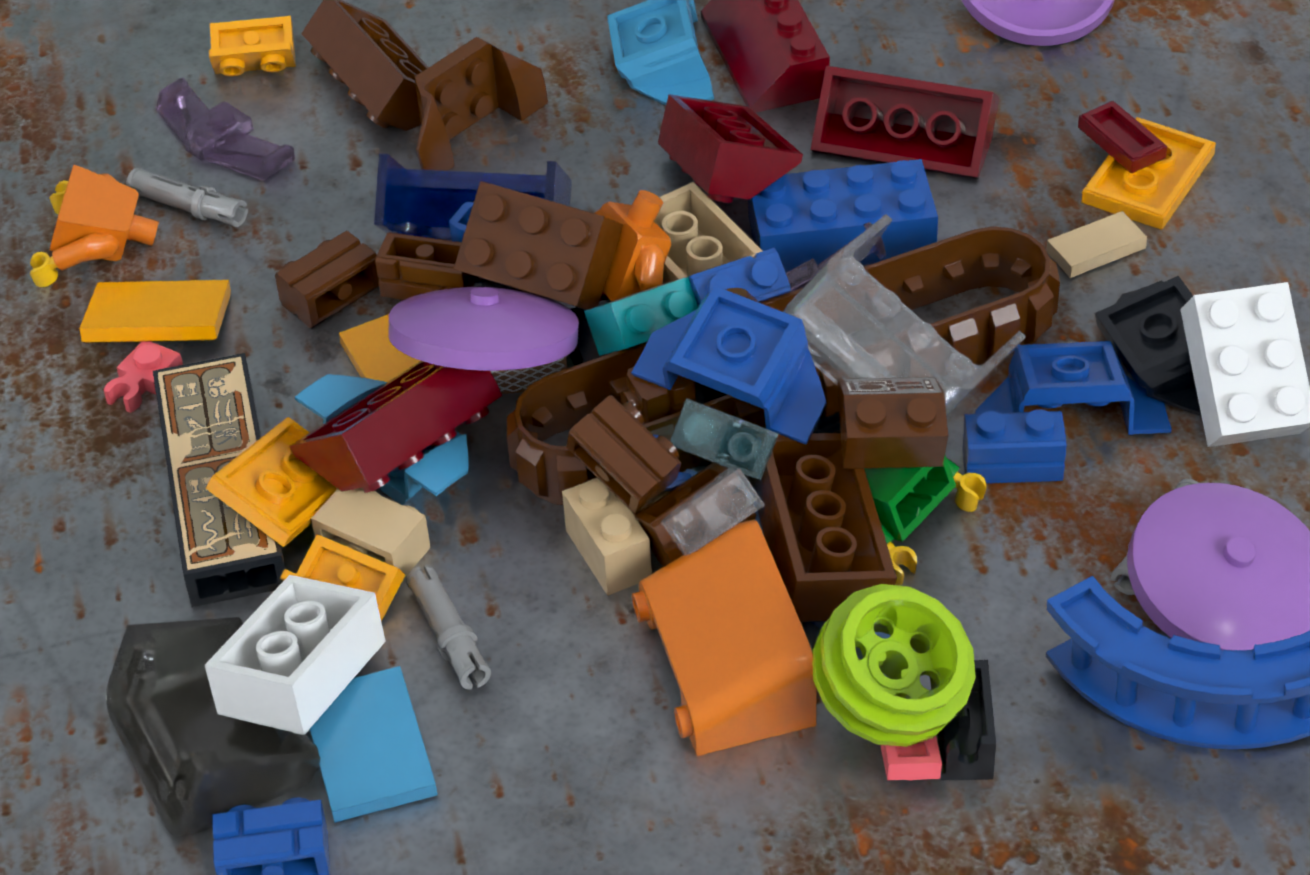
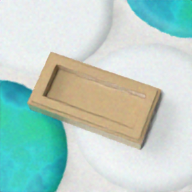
(1096, 244)

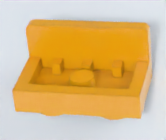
(252, 45)
(346, 567)

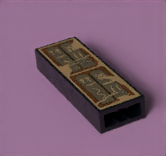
(205, 424)

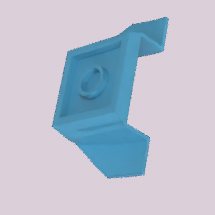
(659, 50)
(434, 472)

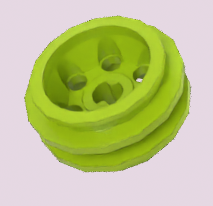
(893, 707)

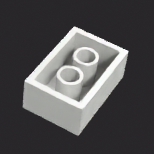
(1247, 364)
(295, 654)

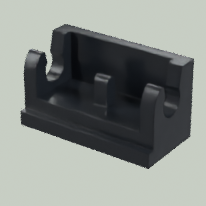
(969, 739)

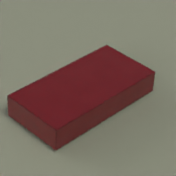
(1122, 136)

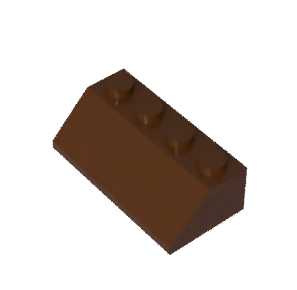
(369, 60)
(821, 525)

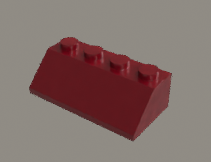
(768, 50)
(904, 120)
(725, 147)
(396, 425)

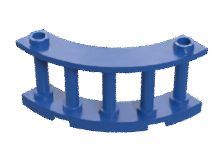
(1177, 684)

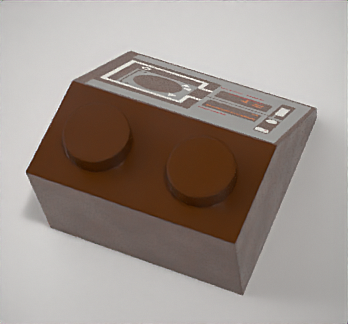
(892, 422)

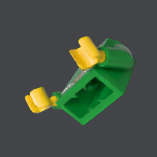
(910, 494)

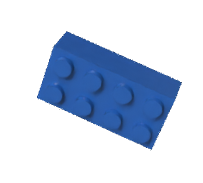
(826, 209)

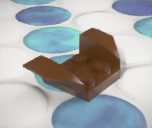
(466, 89)

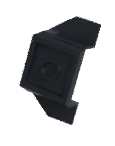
(1152, 341)

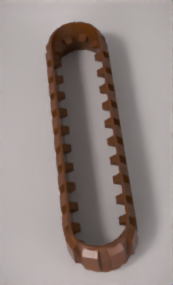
(917, 277)

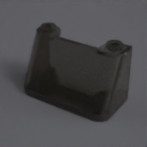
(177, 741)

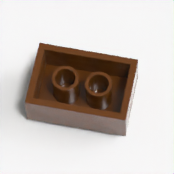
(538, 246)

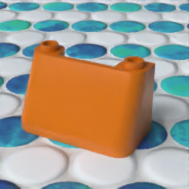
(731, 642)

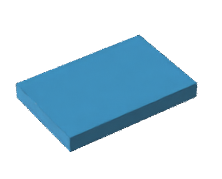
(372, 747)

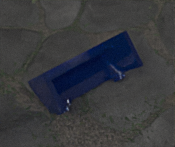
(426, 200)

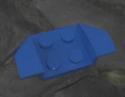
(742, 353)
(1076, 374)

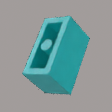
(637, 316)

